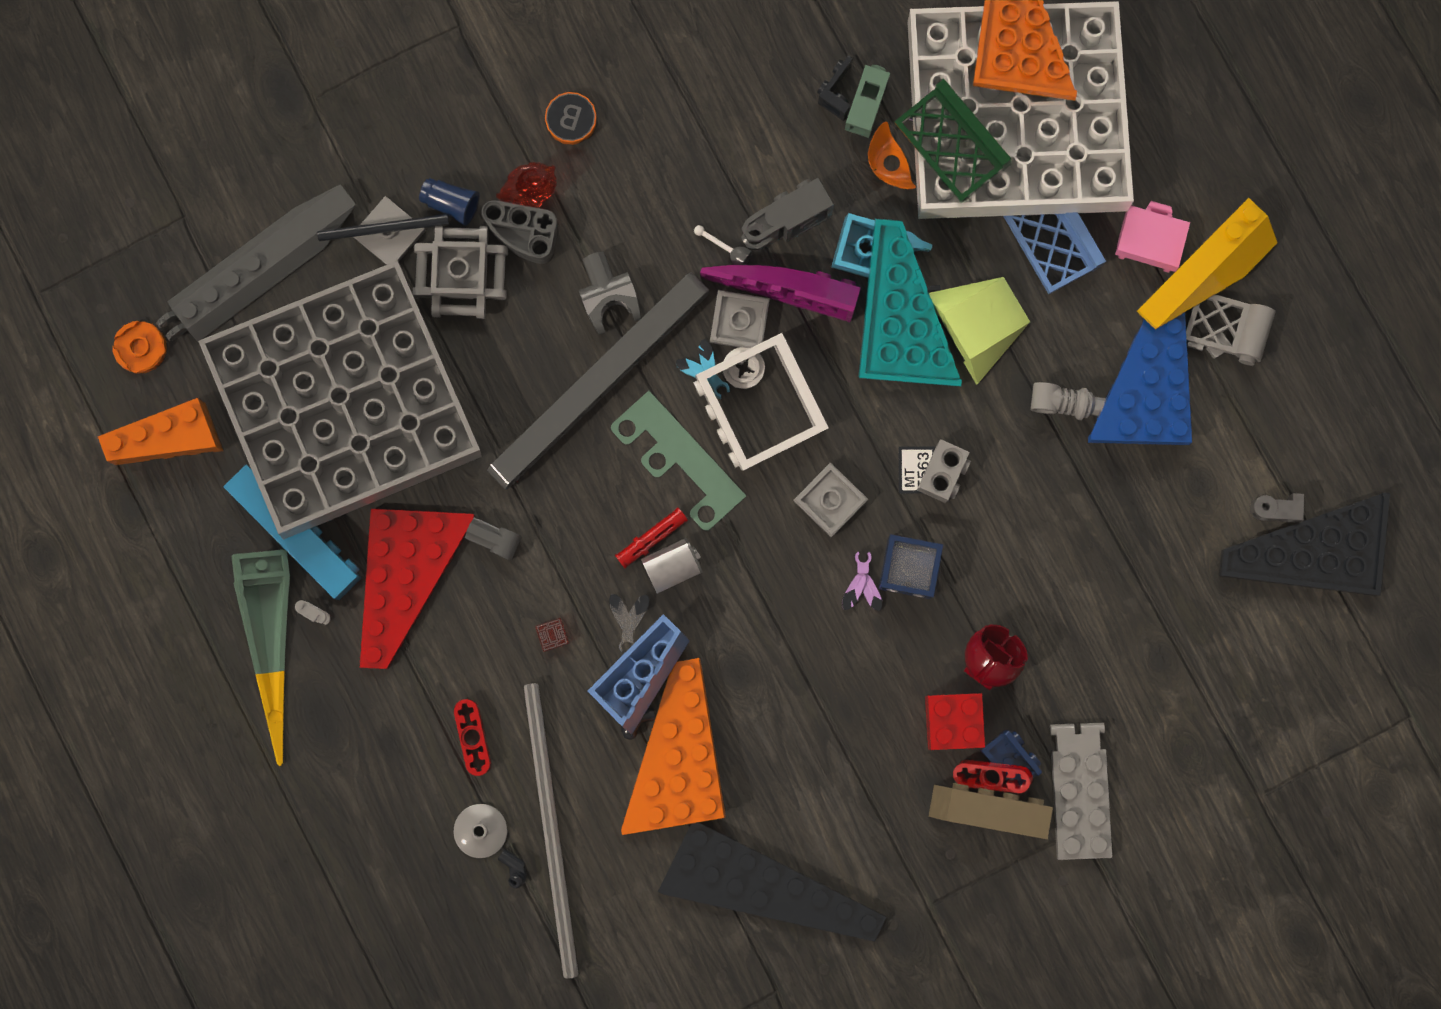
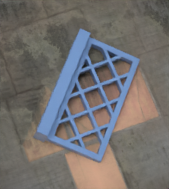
(1079, 237)

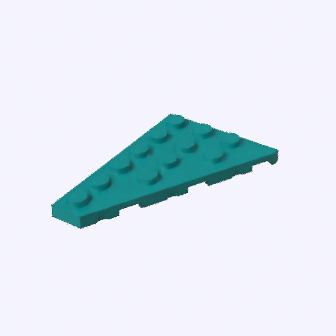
(900, 322)

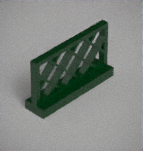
(970, 125)

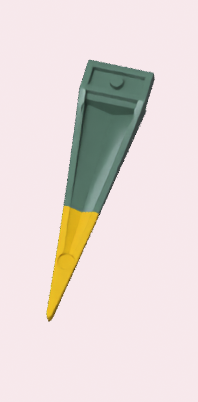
(263, 603)

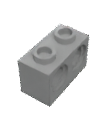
(938, 469)

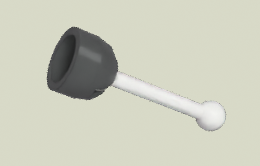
(738, 255)

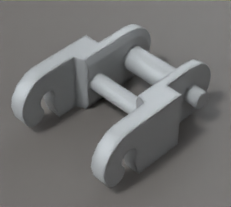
(312, 612)

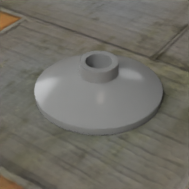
(494, 830)

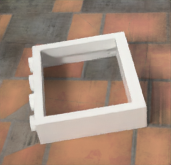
(715, 411)

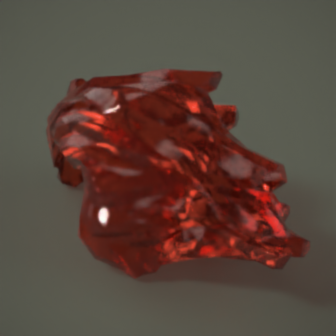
(529, 185)

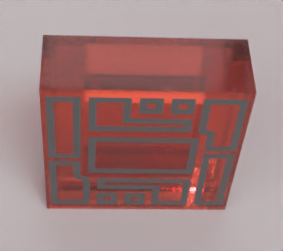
(552, 635)

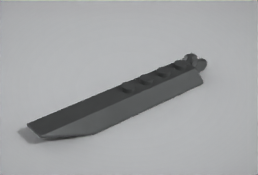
(256, 266)

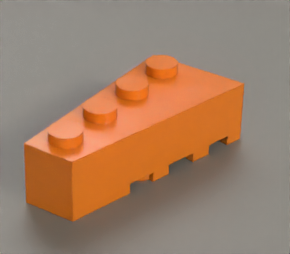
(168, 434)

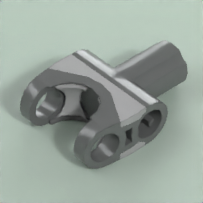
(606, 291)

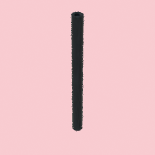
(383, 227)

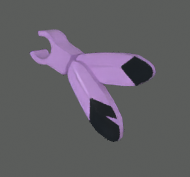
(861, 583)

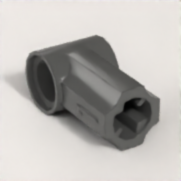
(499, 541)

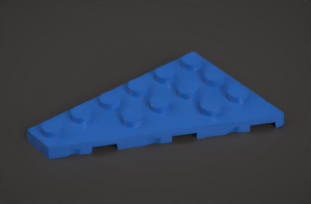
(1151, 391)

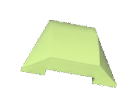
(981, 321)

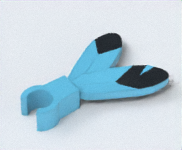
(707, 361)

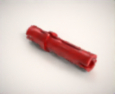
(651, 538)

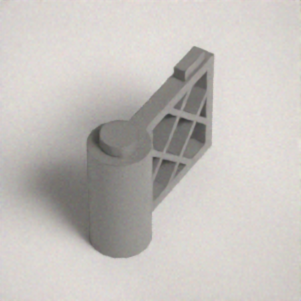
(1250, 334)

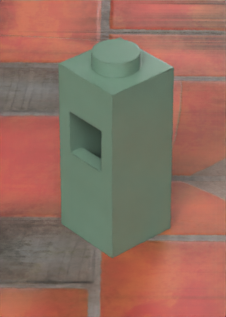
(867, 100)

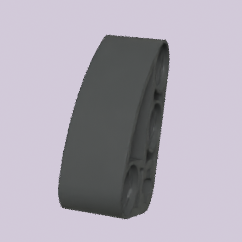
(525, 237)

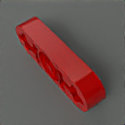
(462, 732)
(1001, 769)

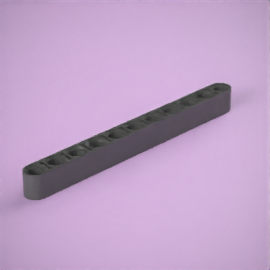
(598, 381)

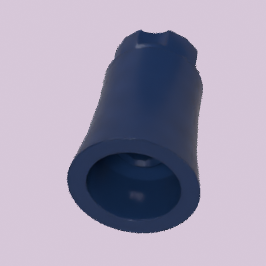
(450, 200)

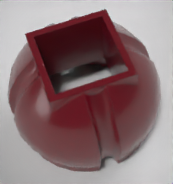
(994, 656)

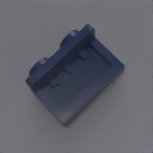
(1008, 749)

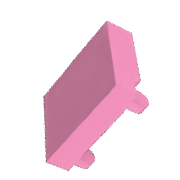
(1153, 236)

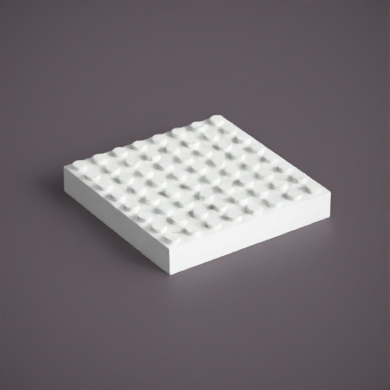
(1060, 150)

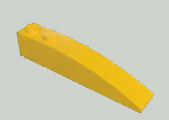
(1216, 265)

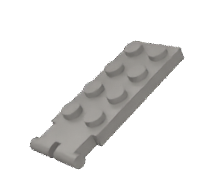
(1080, 792)

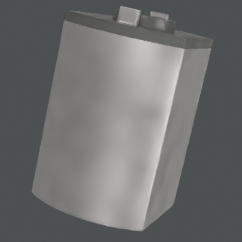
(672, 565)

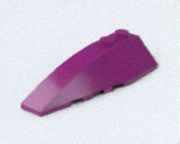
(790, 286)

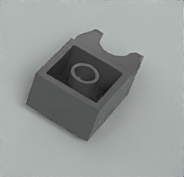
(789, 215)

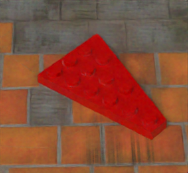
(403, 566)

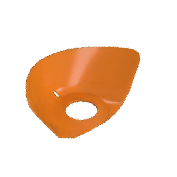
(883, 146)

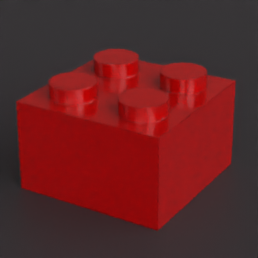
(955, 721)

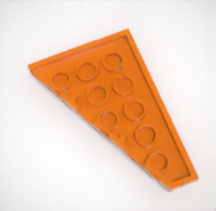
(1021, 51)
(680, 766)

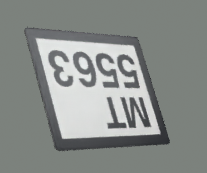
(912, 466)

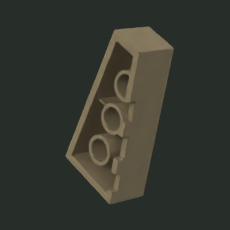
(990, 811)

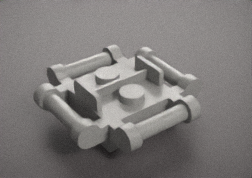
(460, 271)

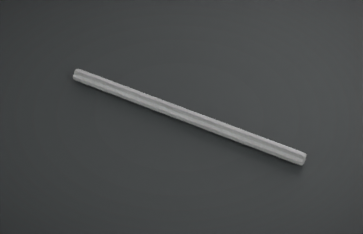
(551, 831)

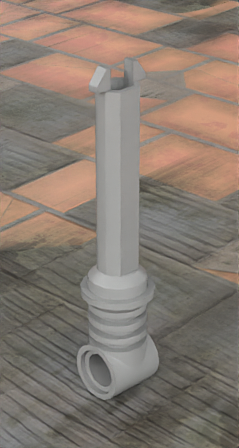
(1050, 399)

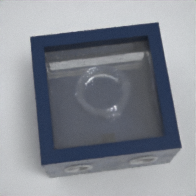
(910, 566)

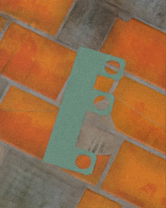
(682, 449)

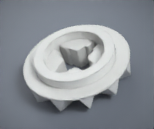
(747, 380)

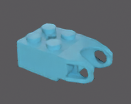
(854, 233)

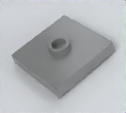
(390, 245)
(739, 319)
(830, 500)

